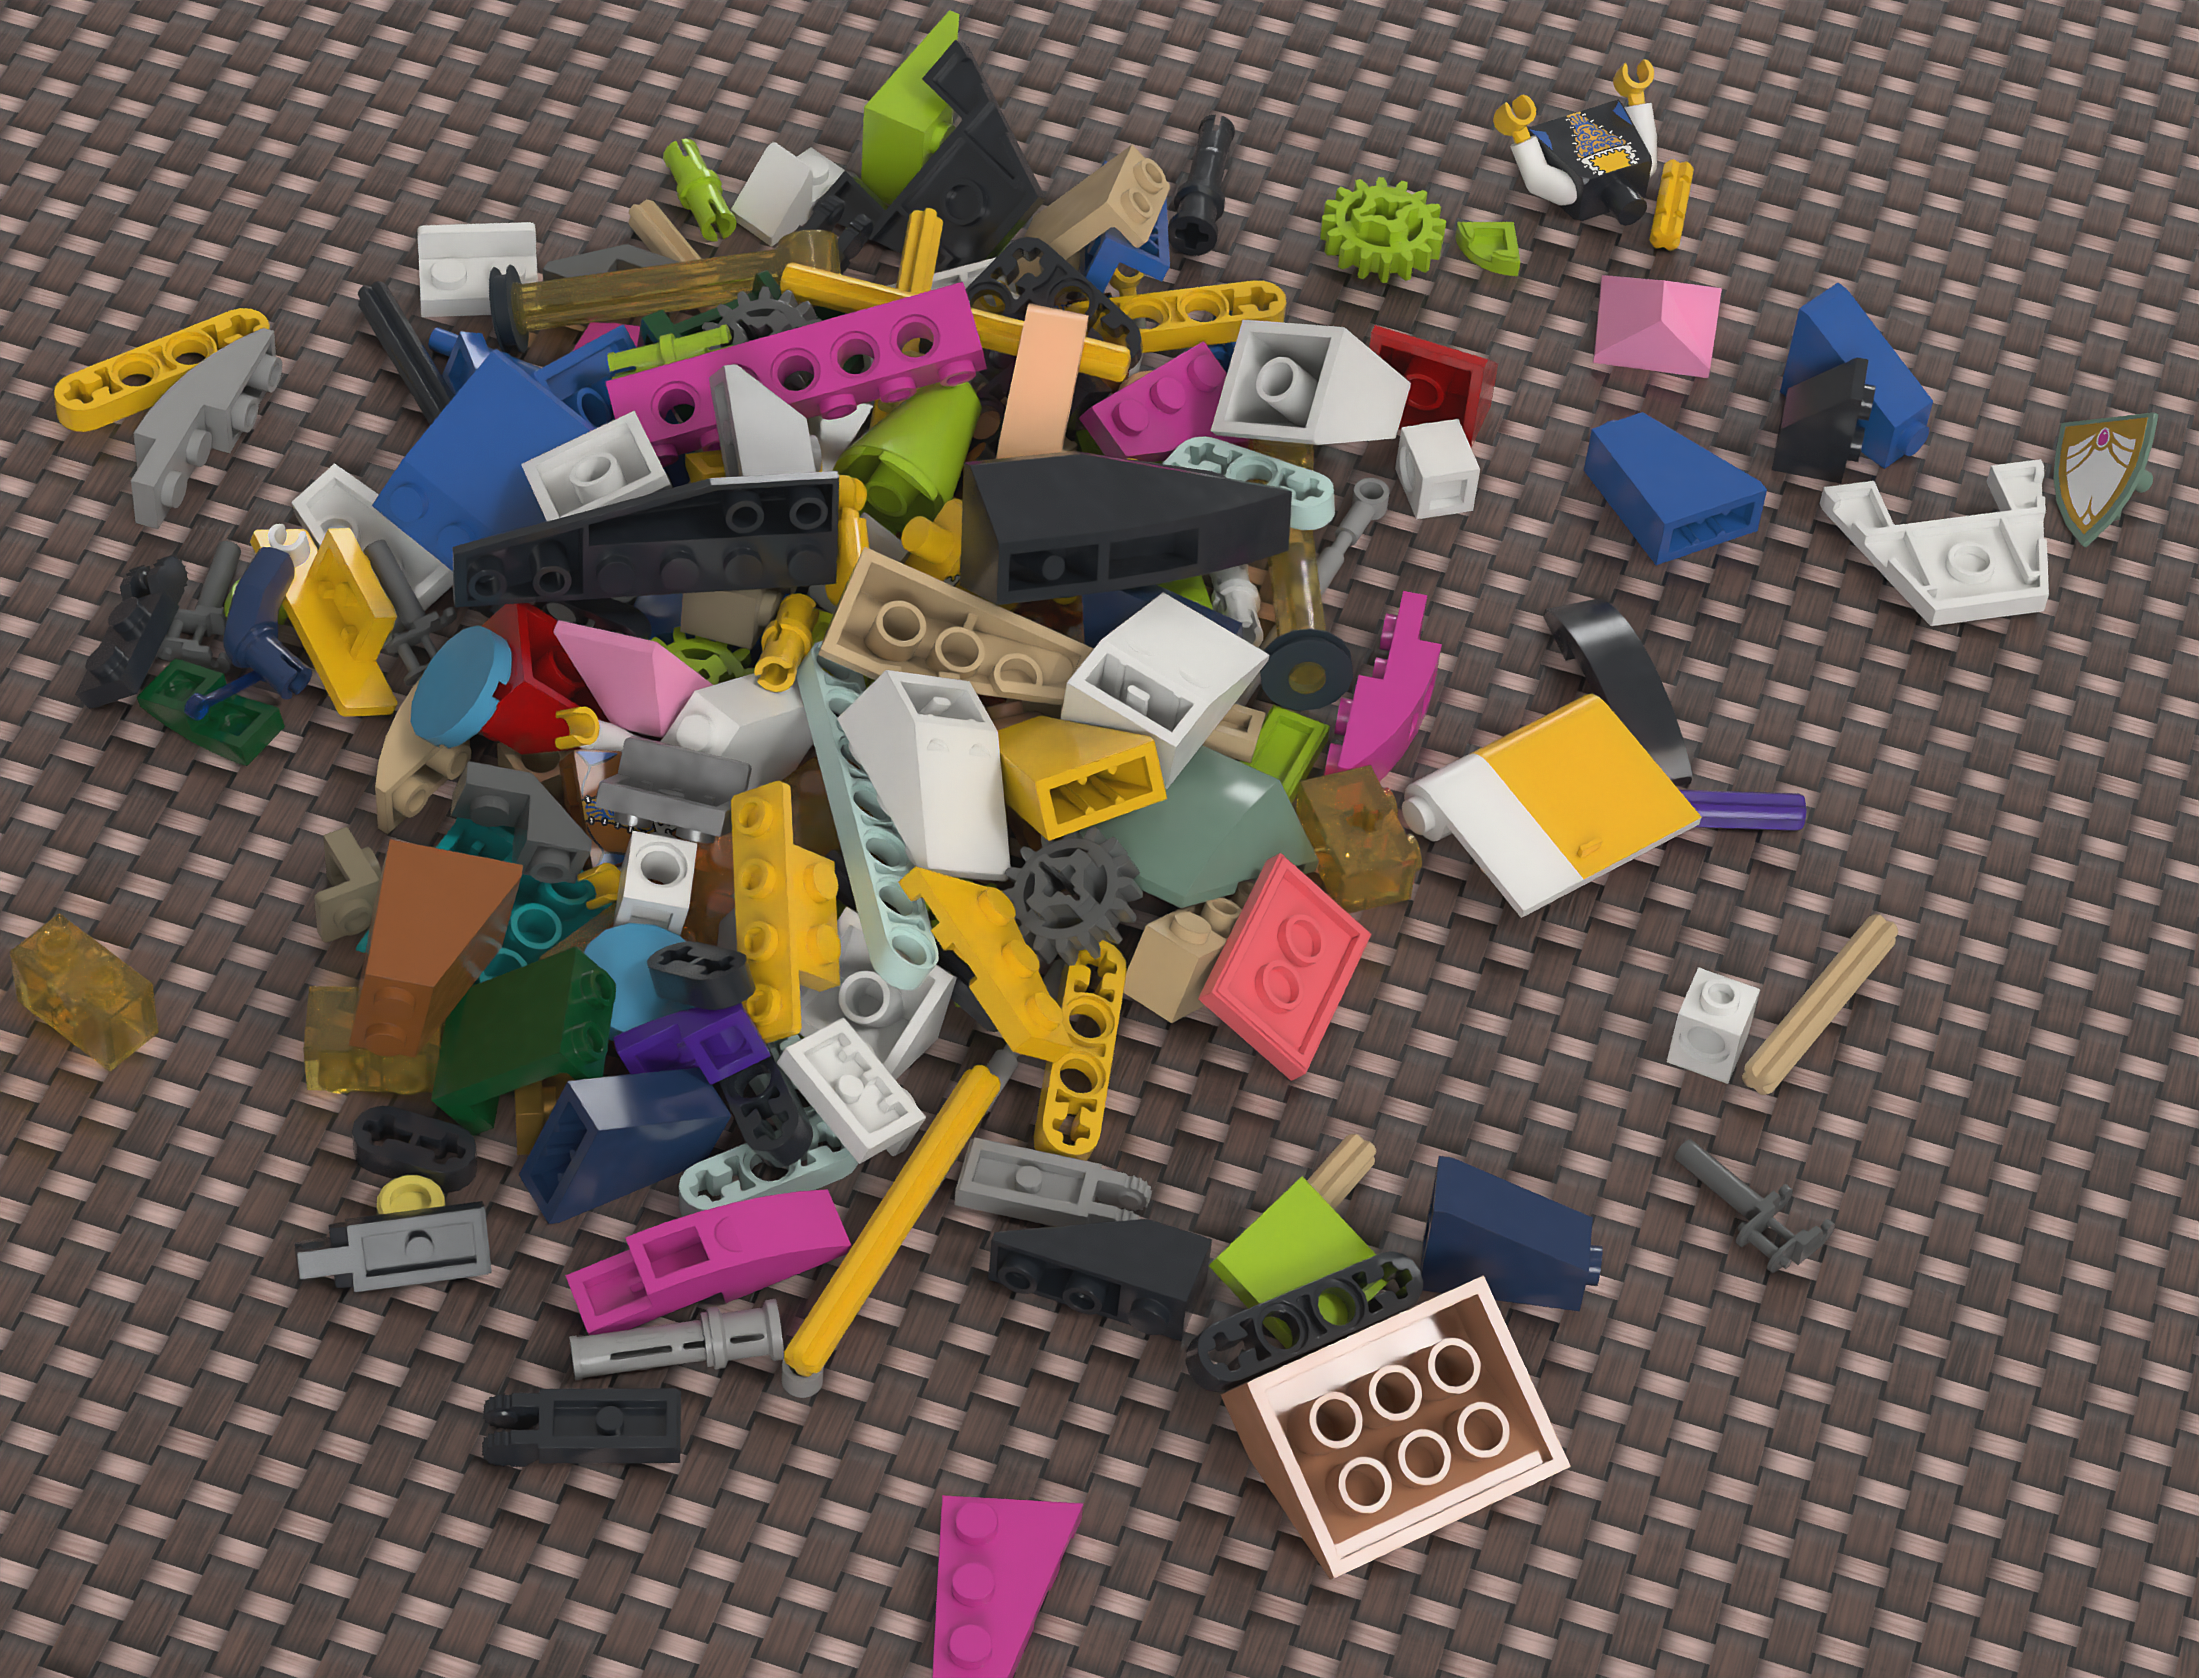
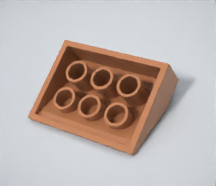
(1398, 1428)

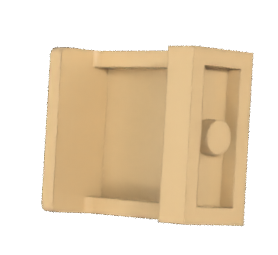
(1119, 195)

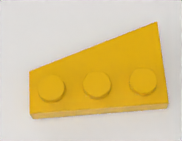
(983, 933)

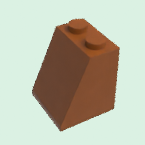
(428, 942)

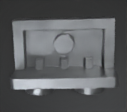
(674, 788)

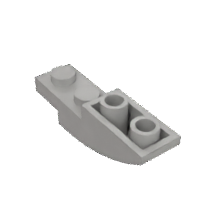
(200, 413)

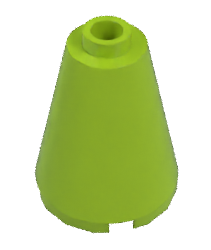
(914, 454)

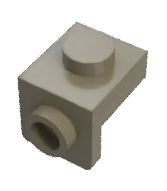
(354, 881)

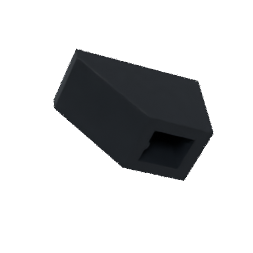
(1821, 420)

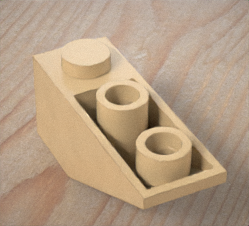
(1180, 954)

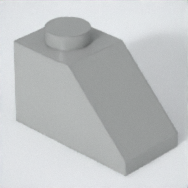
(759, 429)

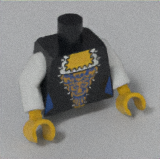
(1590, 158)

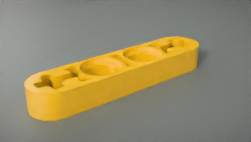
(1179, 330)
(152, 359)
(1089, 1055)

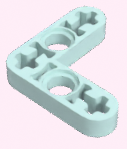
(1311, 492)
(717, 1172)

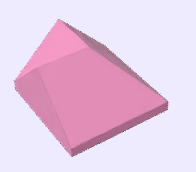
(1656, 325)
(630, 678)

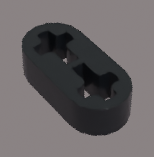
(701, 975)
(415, 1147)

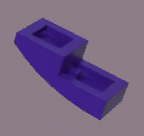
(692, 1038)

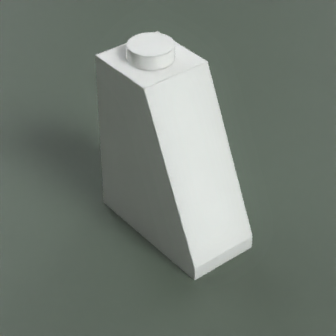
(746, 725)

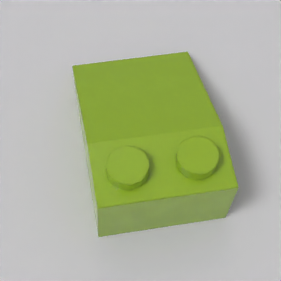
(907, 118)

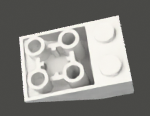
(1163, 678)
(934, 771)

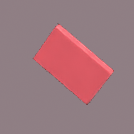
(1285, 967)

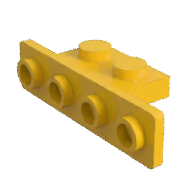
(341, 620)
(781, 910)

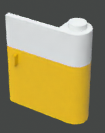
(1552, 804)

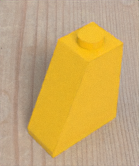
(1076, 773)

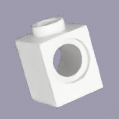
(1437, 469)
(657, 858)
(1713, 1025)

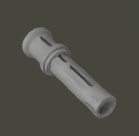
(712, 1338)

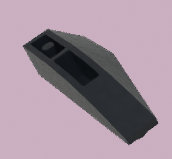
(1107, 525)
(663, 543)

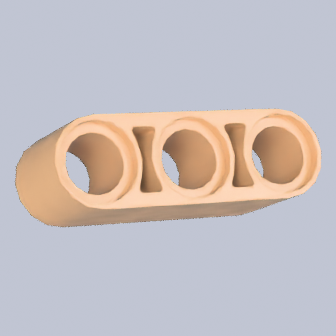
(1042, 382)

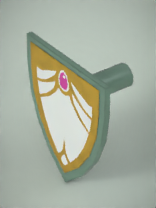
(2100, 469)

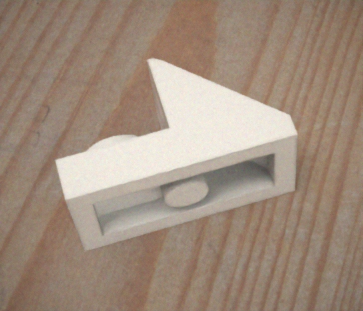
(783, 192)

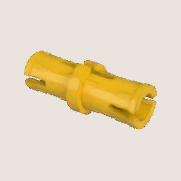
(786, 642)

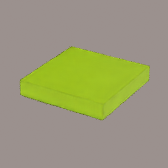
(1288, 1248)

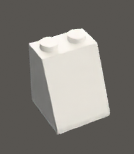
(1308, 387)

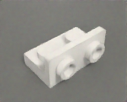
(459, 259)
(852, 1091)

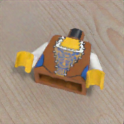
(580, 778)

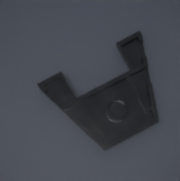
(972, 180)

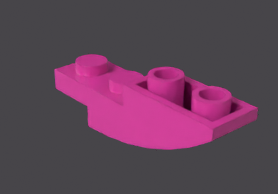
(1393, 701)
(708, 1253)

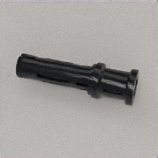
(1200, 199)

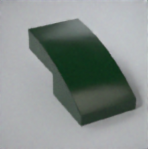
(232, 728)

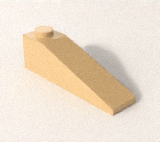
(927, 627)

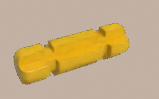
(1671, 204)

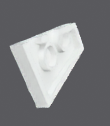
(345, 502)

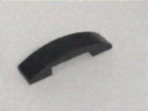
(1623, 678)

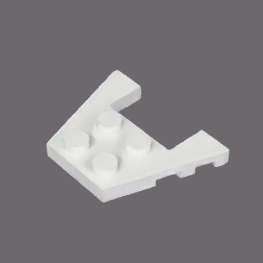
(1958, 564)

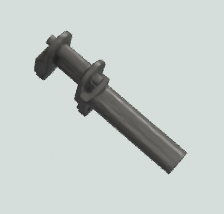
(408, 609)
(207, 617)
(1755, 1209)

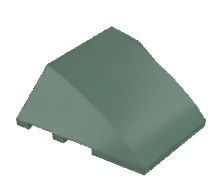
(1210, 831)

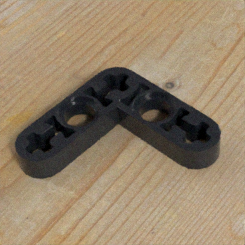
(1044, 290)

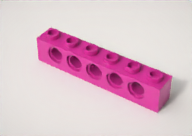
(822, 350)

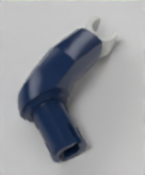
(253, 614)

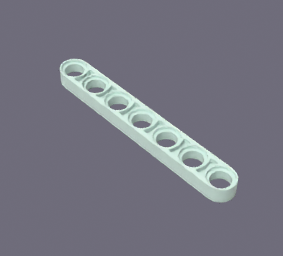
(863, 833)

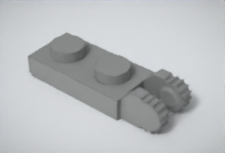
(1045, 1186)

